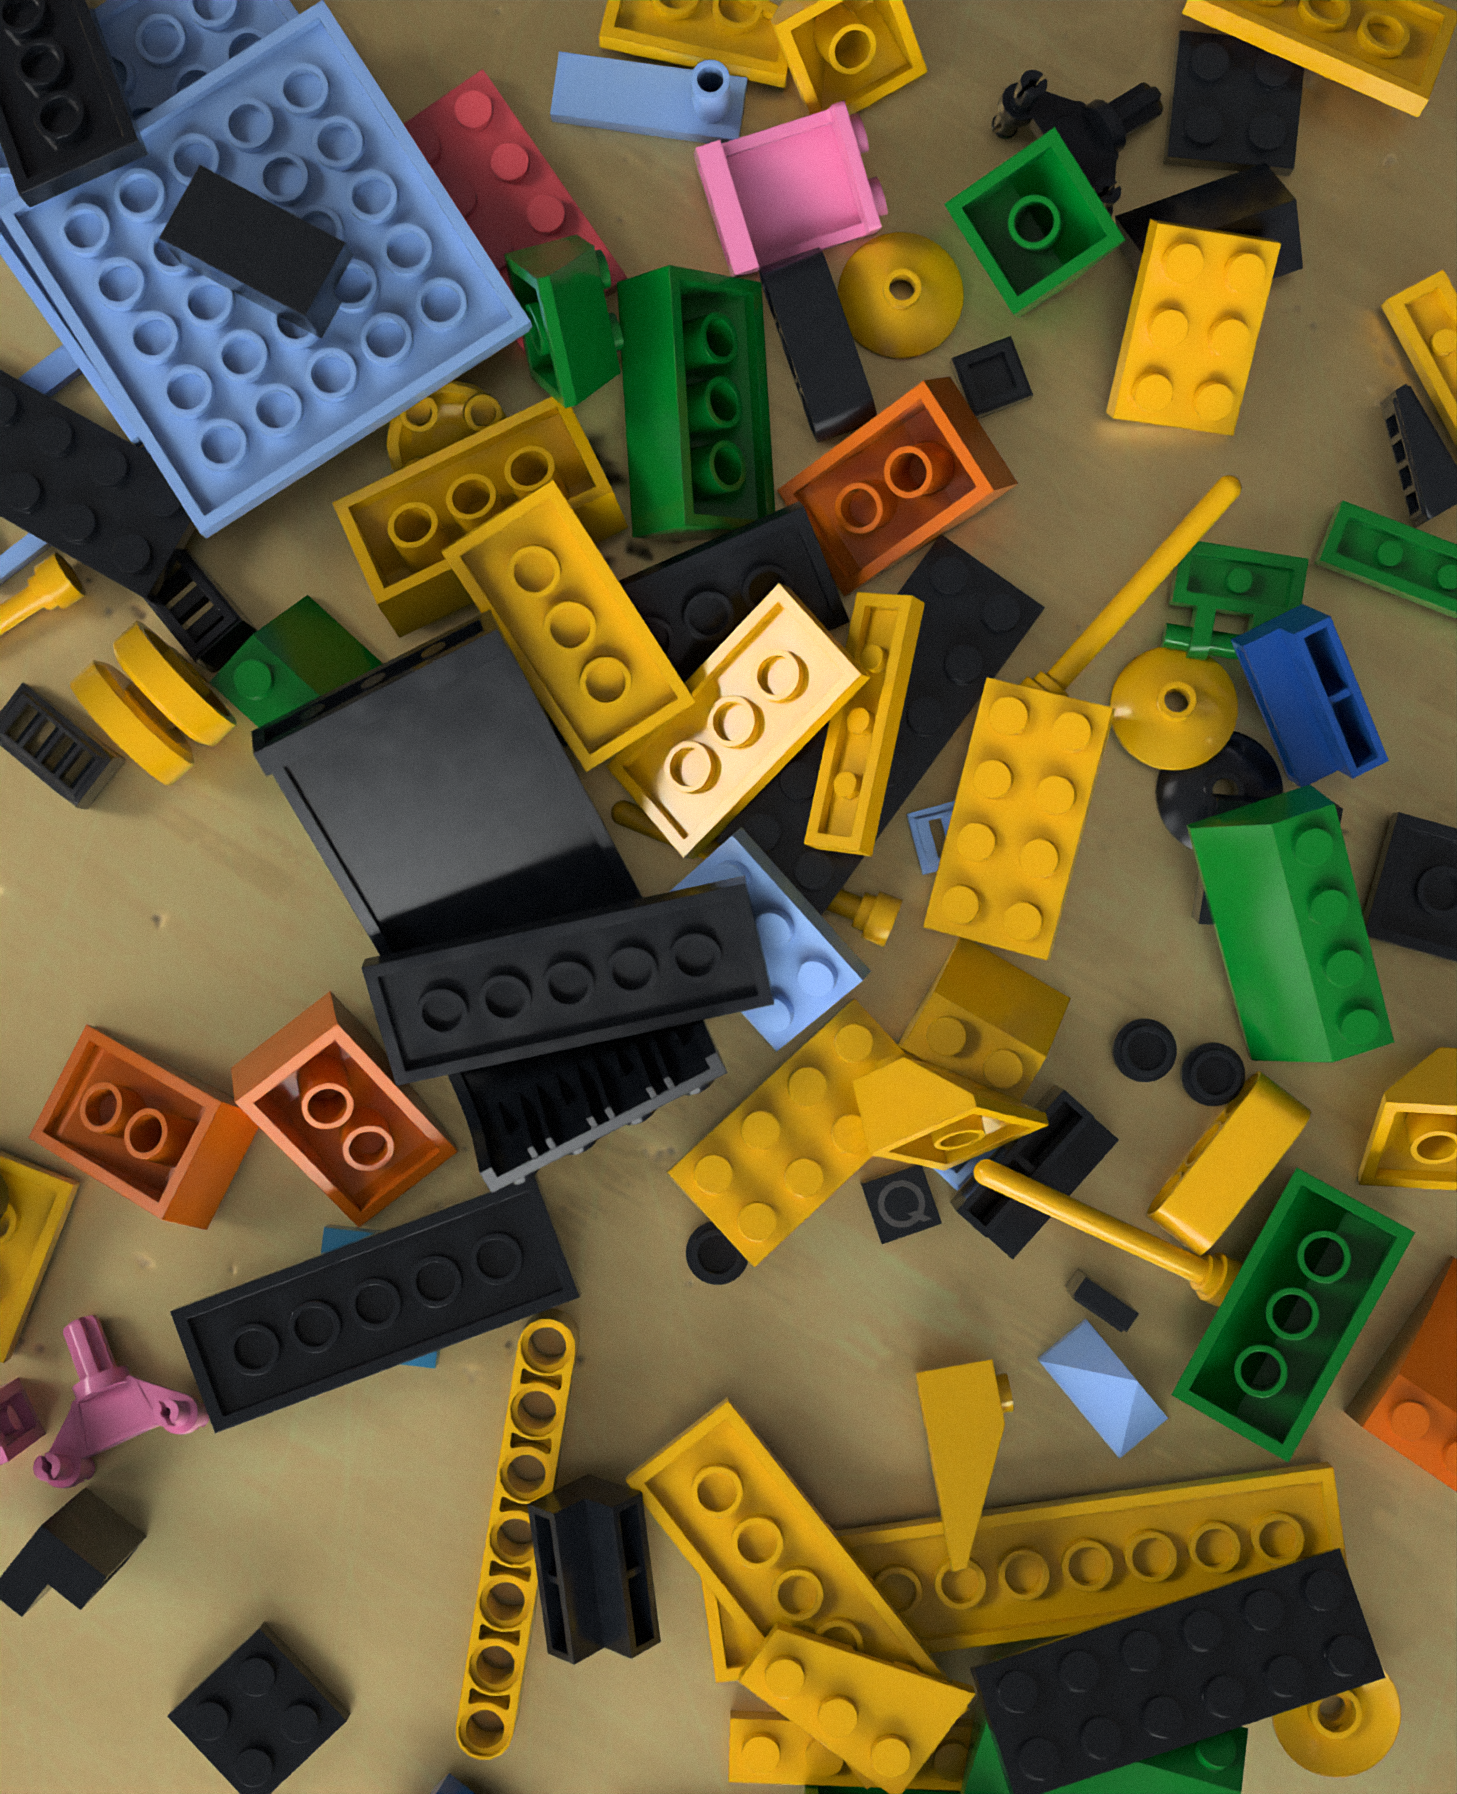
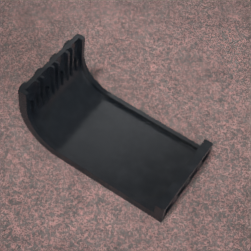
(461, 818)

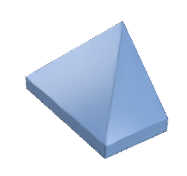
(1102, 1388)

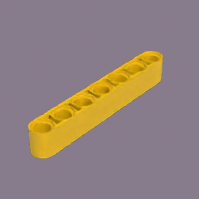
(512, 1562)

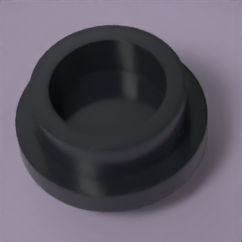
(1144, 1050)
(1212, 1074)
(713, 1256)

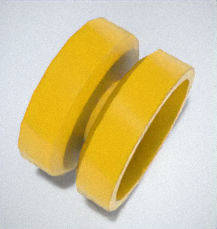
(145, 711)

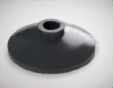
(1185, 794)

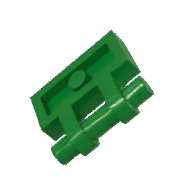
(1230, 583)

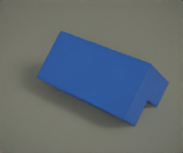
(1309, 696)

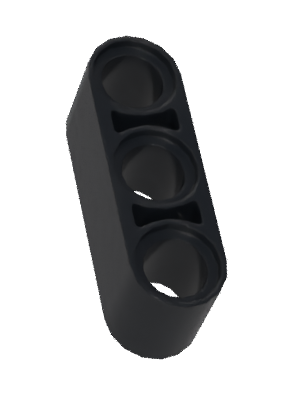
(818, 344)

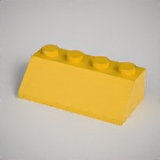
(419, 510)

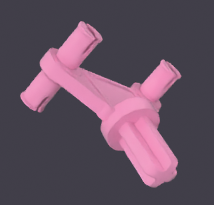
(108, 1408)

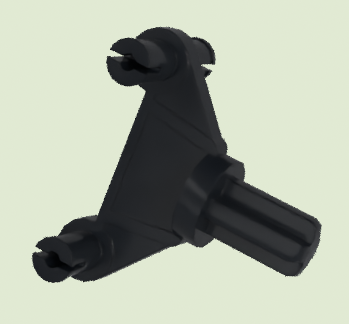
(1090, 131)

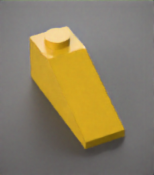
(963, 1434)

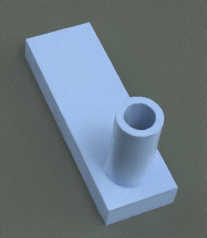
(649, 98)

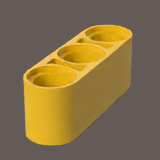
(1228, 1163)

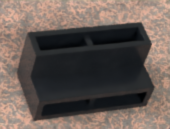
(1241, 203)
(258, 250)
(1053, 1155)
(71, 1553)
(594, 1570)

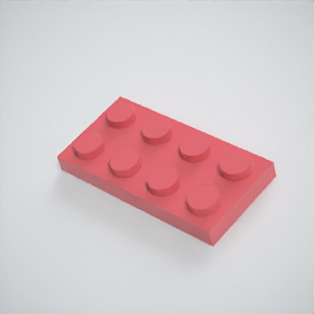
(499, 175)

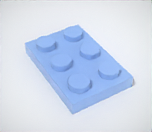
(803, 953)

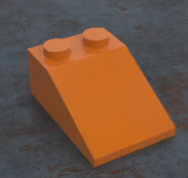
(899, 483)
(336, 1110)
(145, 1129)
(1413, 1387)

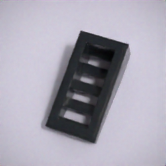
(1420, 456)
(217, 632)
(94, 775)

